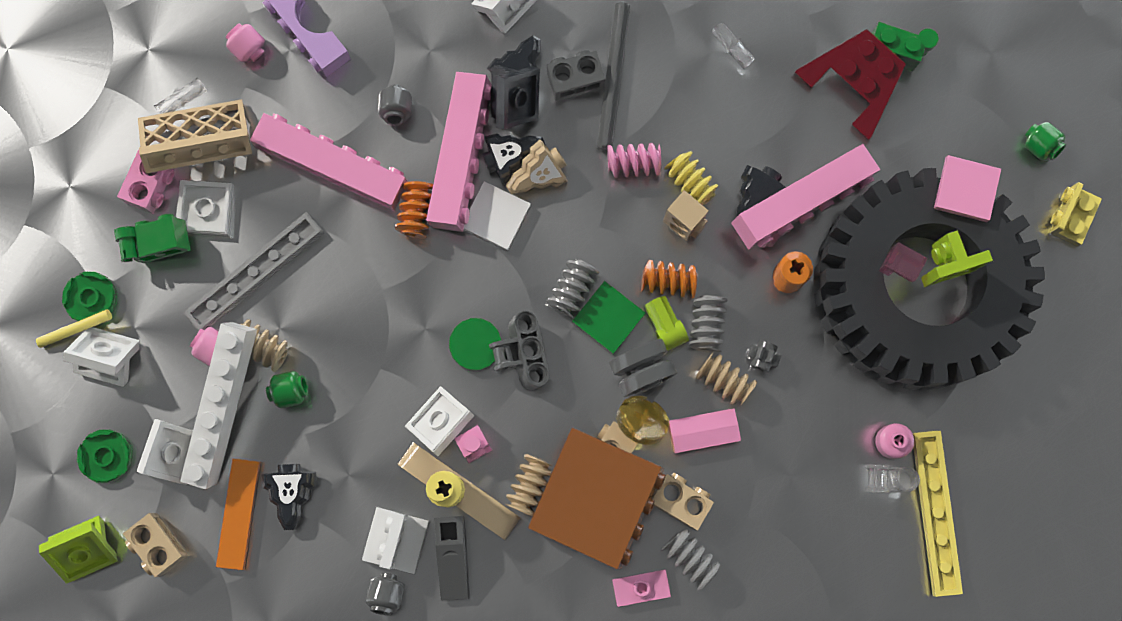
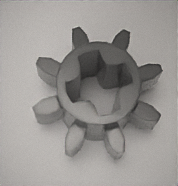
(764, 356)

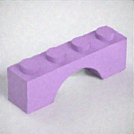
(324, 48)

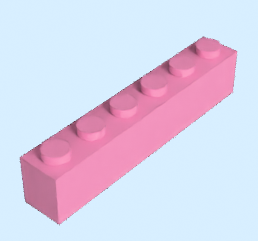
(459, 152)
(329, 161)
(806, 196)

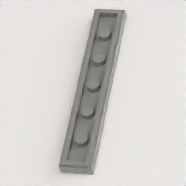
(253, 272)

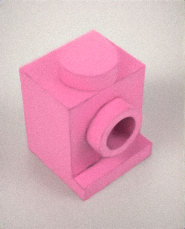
(473, 444)

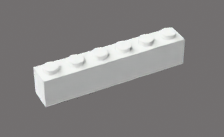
(218, 405)

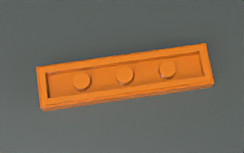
(238, 514)

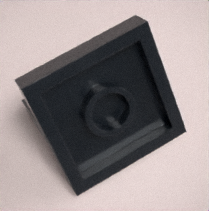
(514, 96)

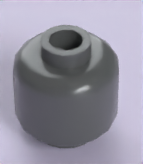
(395, 105)
(384, 594)

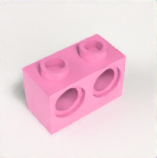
(139, 180)

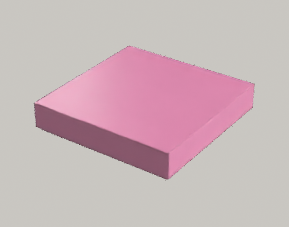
(967, 188)

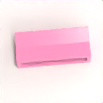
(704, 430)

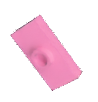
(641, 588)

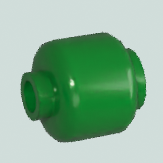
(1045, 141)
(287, 389)

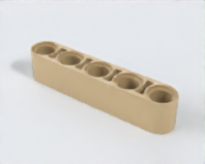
(475, 501)

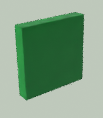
(608, 317)

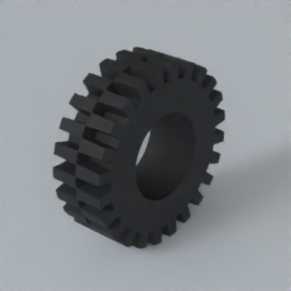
(886, 338)

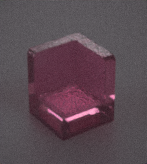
(903, 262)

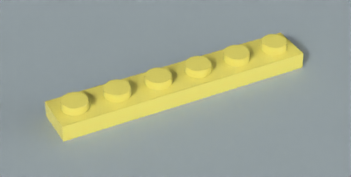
(937, 514)

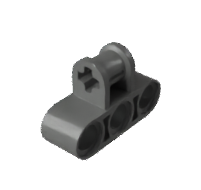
(511, 354)

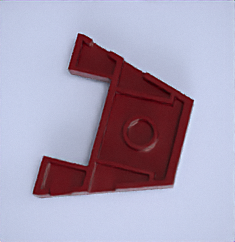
(866, 67)

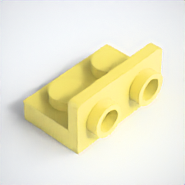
(1075, 214)

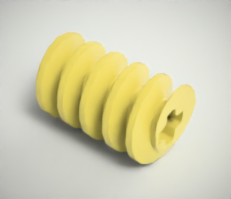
(691, 178)
(435, 485)

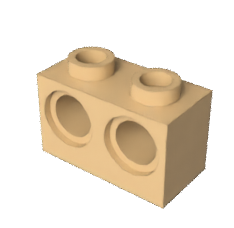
(686, 216)
(678, 507)
(160, 539)

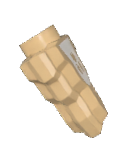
(538, 170)

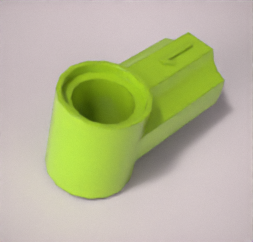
(666, 323)

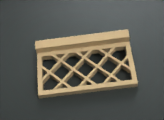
(196, 148)

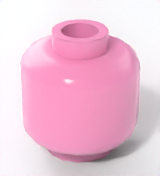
(245, 43)
(204, 344)
(886, 443)

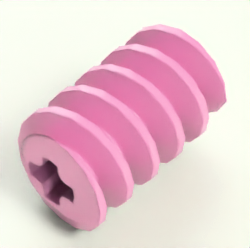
(634, 159)

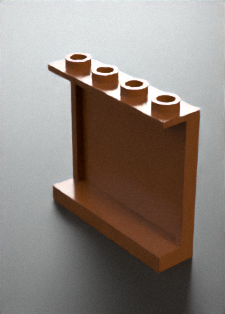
(597, 499)

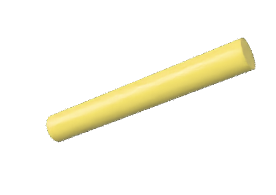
(74, 328)

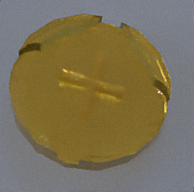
(642, 420)

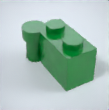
(906, 44)
(153, 239)

